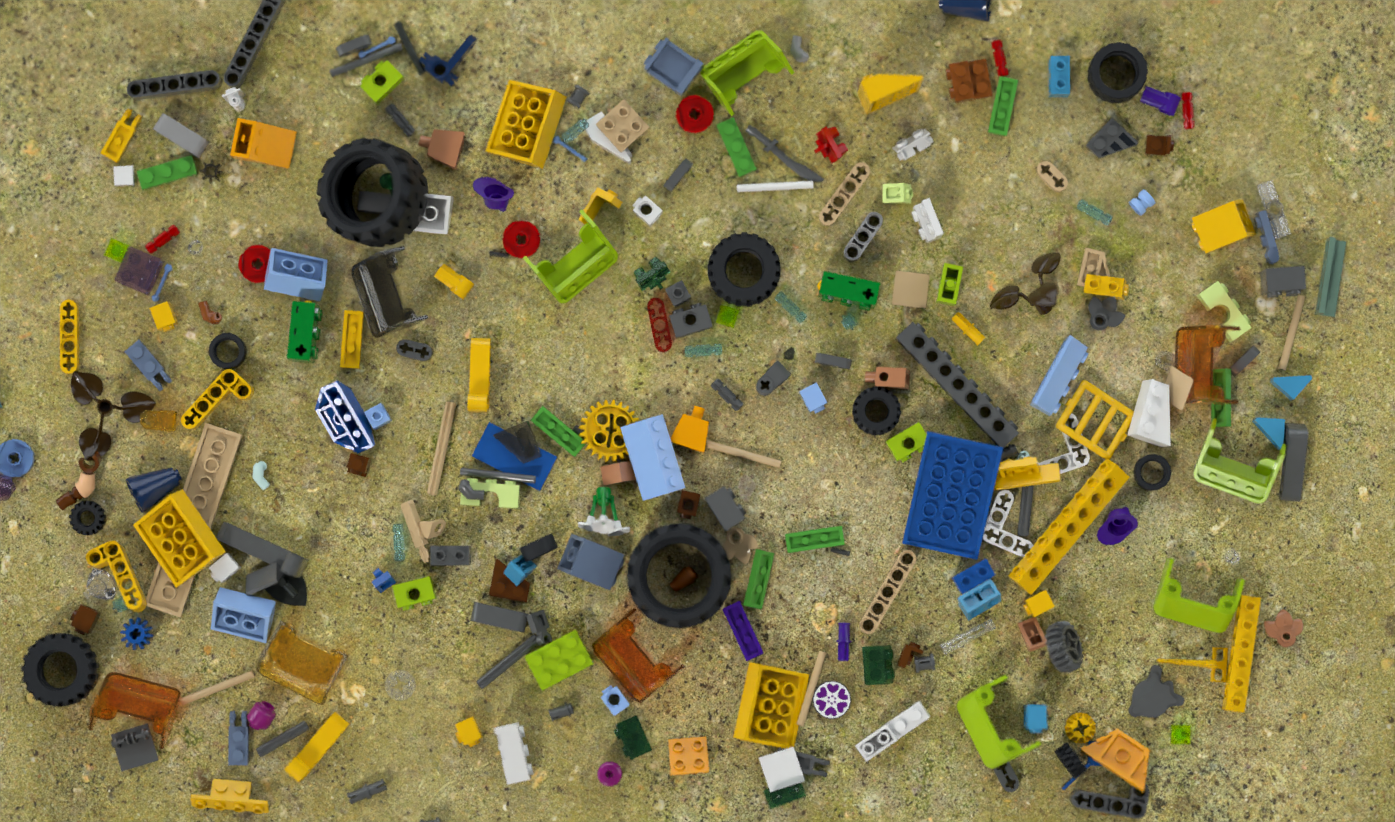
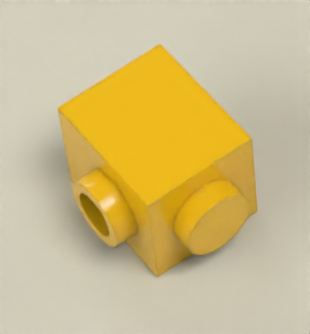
(468, 732)

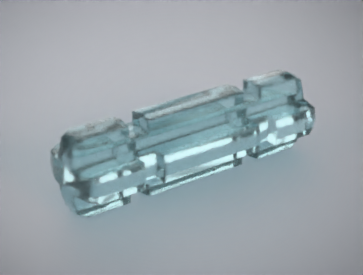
(575, 130)
(1094, 212)
(791, 307)
(703, 350)
(398, 540)

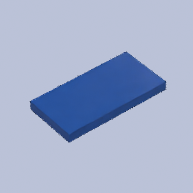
(496, 455)

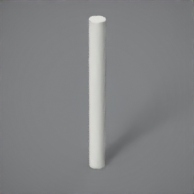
(775, 186)

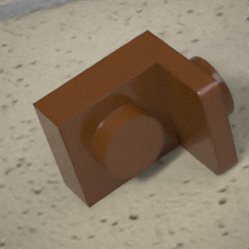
(1159, 145)
(906, 656)

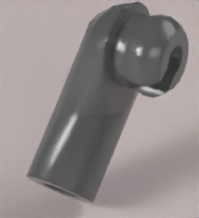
(468, 492)

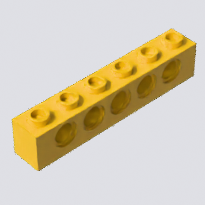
(1241, 654)

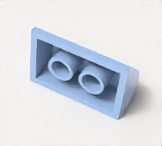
(295, 274)
(242, 615)

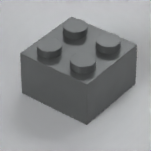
(1282, 280)
(725, 508)

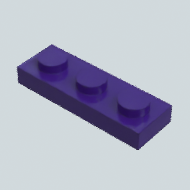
(743, 631)

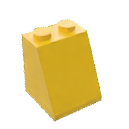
(1223, 226)

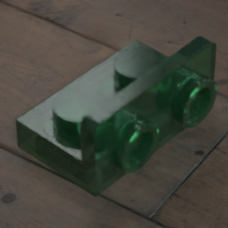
(878, 665)
(633, 737)
(784, 795)

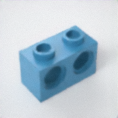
(1059, 76)
(979, 599)
(1035, 717)

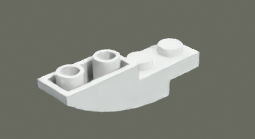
(892, 730)

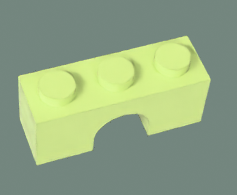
(1217, 296)
(508, 493)

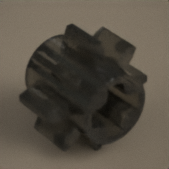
(207, 175)

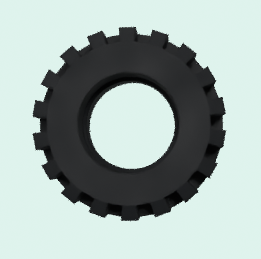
(883, 395)

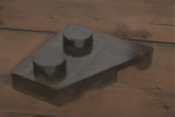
(520, 442)

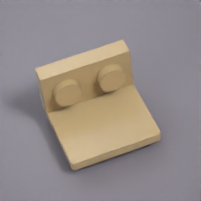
(622, 126)

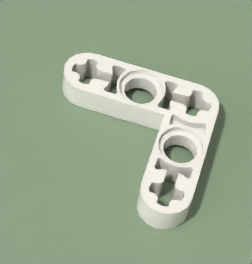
(1071, 457)
(997, 526)

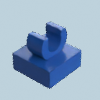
(383, 580)

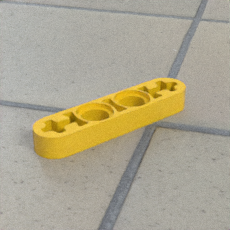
(73, 336)

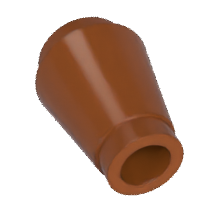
(684, 578)

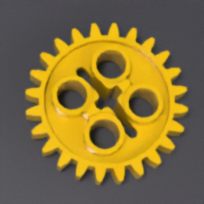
(592, 427)

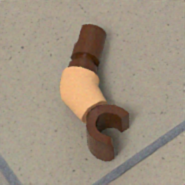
(85, 484)

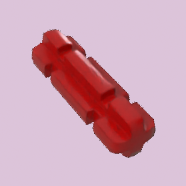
(999, 58)
(1187, 108)
(162, 239)

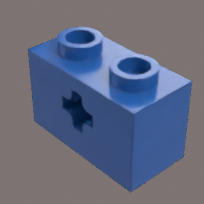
(973, 576)

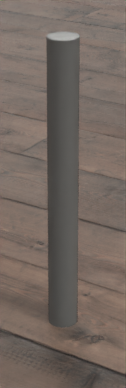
(365, 60)
(498, 475)

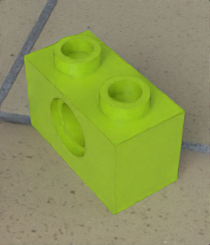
(379, 93)
(949, 284)
(896, 443)
(403, 590)

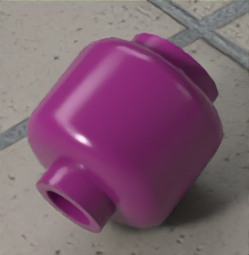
(261, 715)
(609, 766)

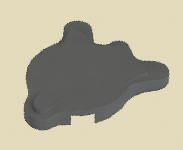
(1152, 696)

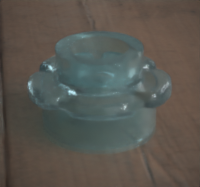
(849, 321)
(119, 604)

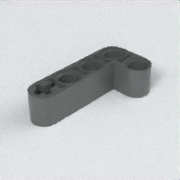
(1294, 462)
(1108, 800)

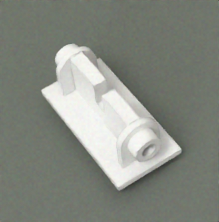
(234, 97)
(905, 146)

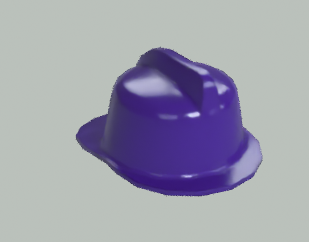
(494, 193)
(1117, 526)

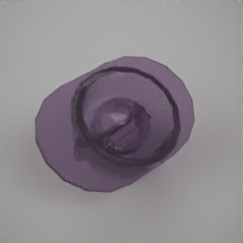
(7, 487)

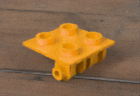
(688, 755)

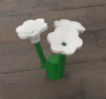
(603, 525)

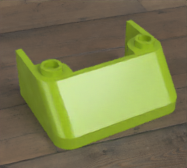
(742, 65)
(578, 266)
(1233, 476)
(1173, 607)
(990, 748)

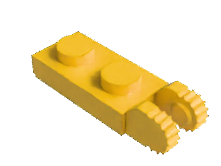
(120, 137)

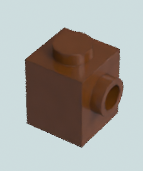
(84, 619)

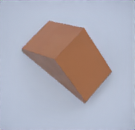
(617, 473)
(1032, 634)

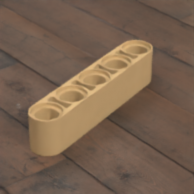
(890, 582)

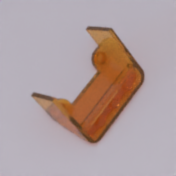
(1195, 359)
(629, 662)
(138, 699)

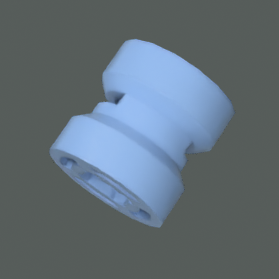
(1142, 202)

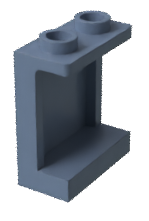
(673, 66)

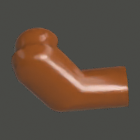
(208, 315)

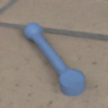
(391, 40)
(557, 139)
(168, 268)

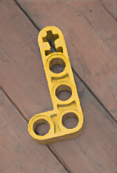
(479, 375)
(213, 402)
(121, 578)
(317, 747)

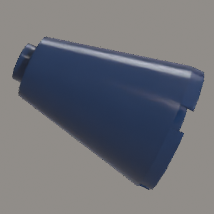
(967, 8)
(152, 486)

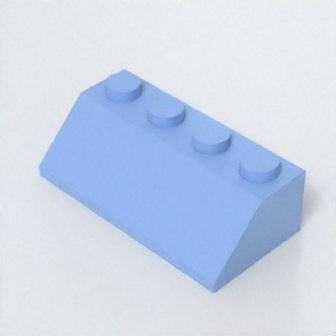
(1059, 375)
(652, 457)

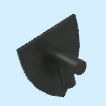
(289, 590)

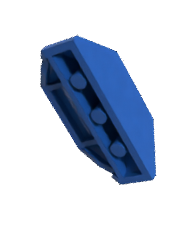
(344, 417)

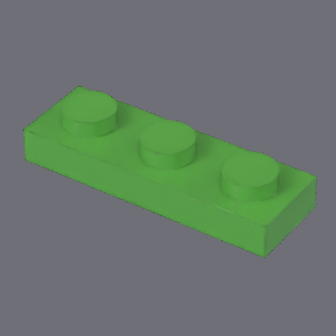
(1002, 106)
(736, 147)
(167, 172)
(1222, 413)
(558, 431)
(814, 539)
(758, 579)

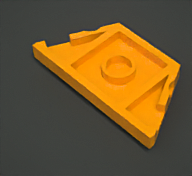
(1121, 756)

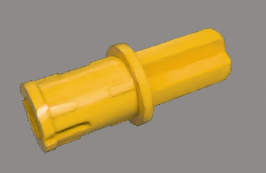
(968, 328)

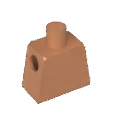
(444, 146)
(897, 378)

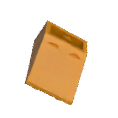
(263, 143)

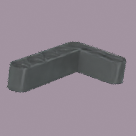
(262, 549)

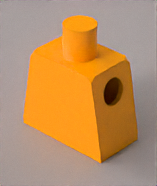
(691, 431)

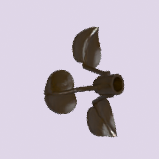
(1042, 298)
(86, 388)

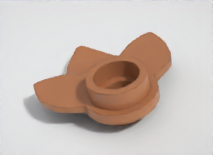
(1284, 625)

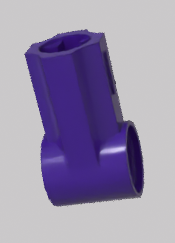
(1164, 102)

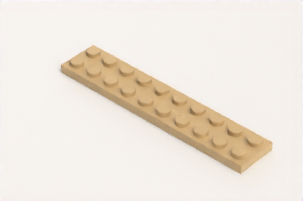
(204, 489)

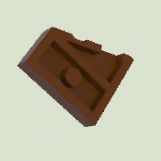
(504, 588)

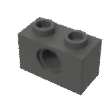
(702, 322)
(450, 555)

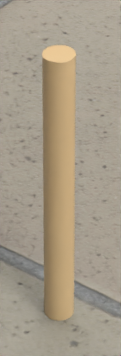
(1291, 333)
(744, 454)
(218, 687)
(811, 688)

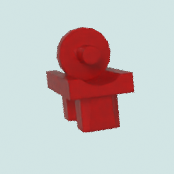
(827, 145)

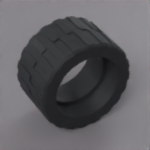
(1133, 56)

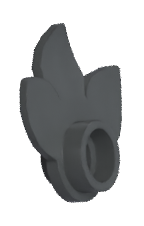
(1106, 311)

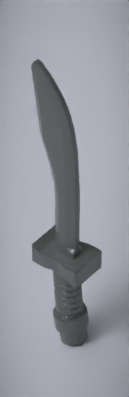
(800, 169)

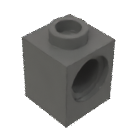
(678, 294)

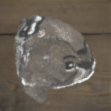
(100, 585)

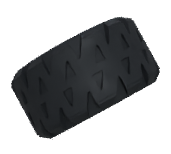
(339, 180)
(639, 563)

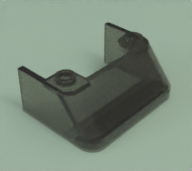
(380, 296)

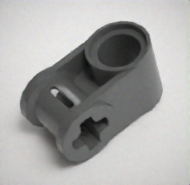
(775, 376)

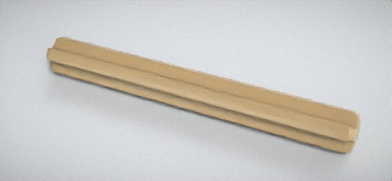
(441, 448)

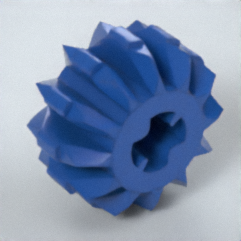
(140, 639)

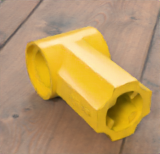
(457, 283)

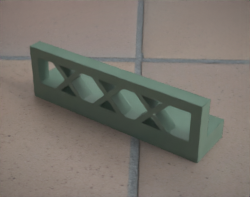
(1330, 277)

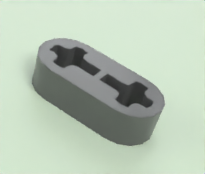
(353, 46)
(678, 175)
(416, 345)
(1244, 360)
(833, 361)
(1001, 777)

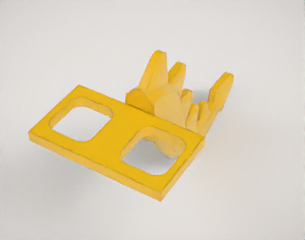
(1206, 663)

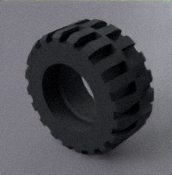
(744, 243)
(35, 661)

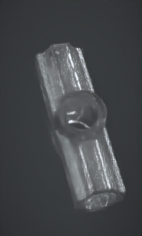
(1270, 197)

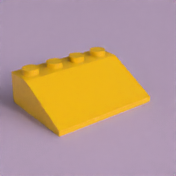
(885, 89)
(526, 123)
(179, 538)
(771, 705)

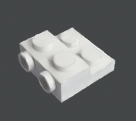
(928, 221)

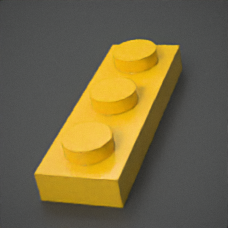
(352, 339)

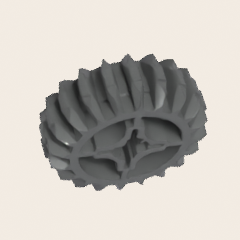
(1064, 646)

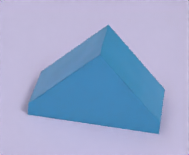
(1291, 385)
(1272, 429)
(519, 569)

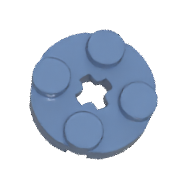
(25, 456)

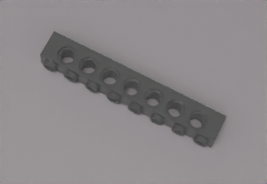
(906, 340)

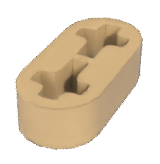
(1055, 173)

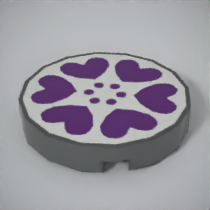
(831, 699)

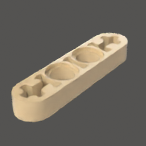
(841, 192)

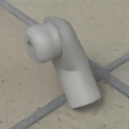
(796, 51)

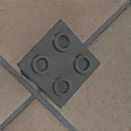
(134, 747)

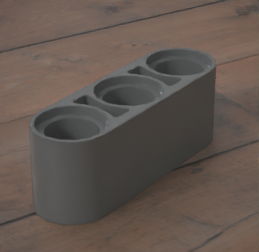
(499, 617)

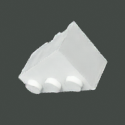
(1152, 414)
(513, 753)

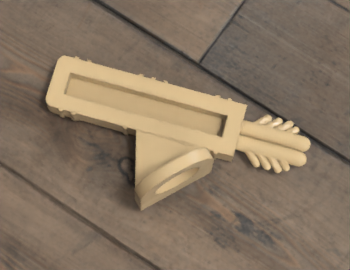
(420, 530)

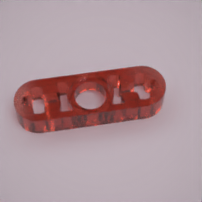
(667, 338)

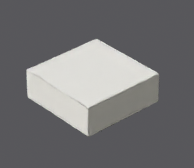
(123, 175)

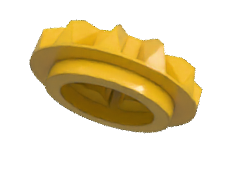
(1072, 723)

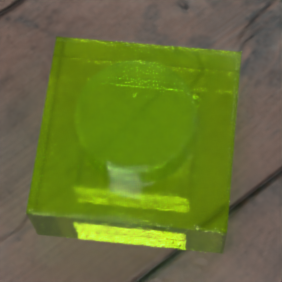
(116, 250)
(727, 316)
(1180, 734)

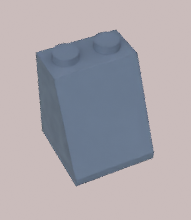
(591, 562)

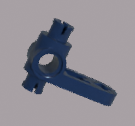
(432, 63)

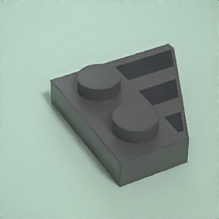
(1110, 140)

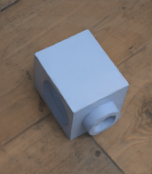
(813, 398)
(378, 416)
(615, 709)

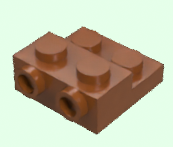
(969, 80)

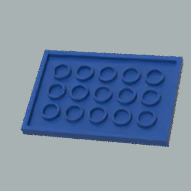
(952, 495)

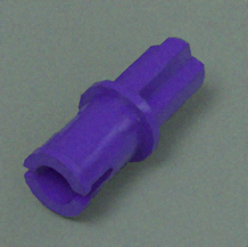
(843, 641)

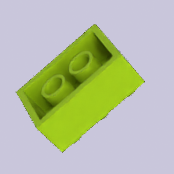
(559, 660)

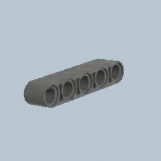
(166, 81)

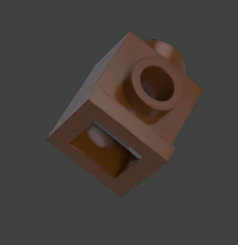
(358, 465)
(687, 496)

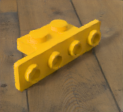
(1025, 473)
(230, 796)

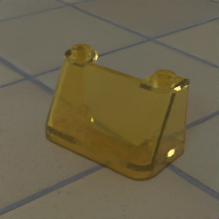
(300, 664)

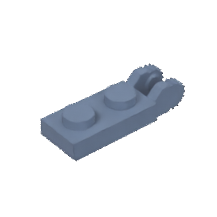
(1267, 238)
(147, 363)
(238, 740)

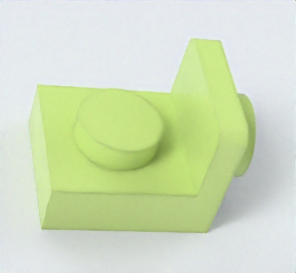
(897, 193)

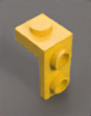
(596, 202)
(1106, 286)

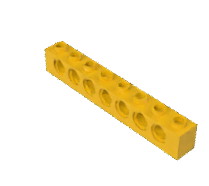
(1068, 526)

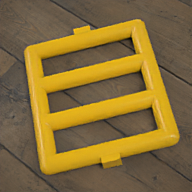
(1076, 434)

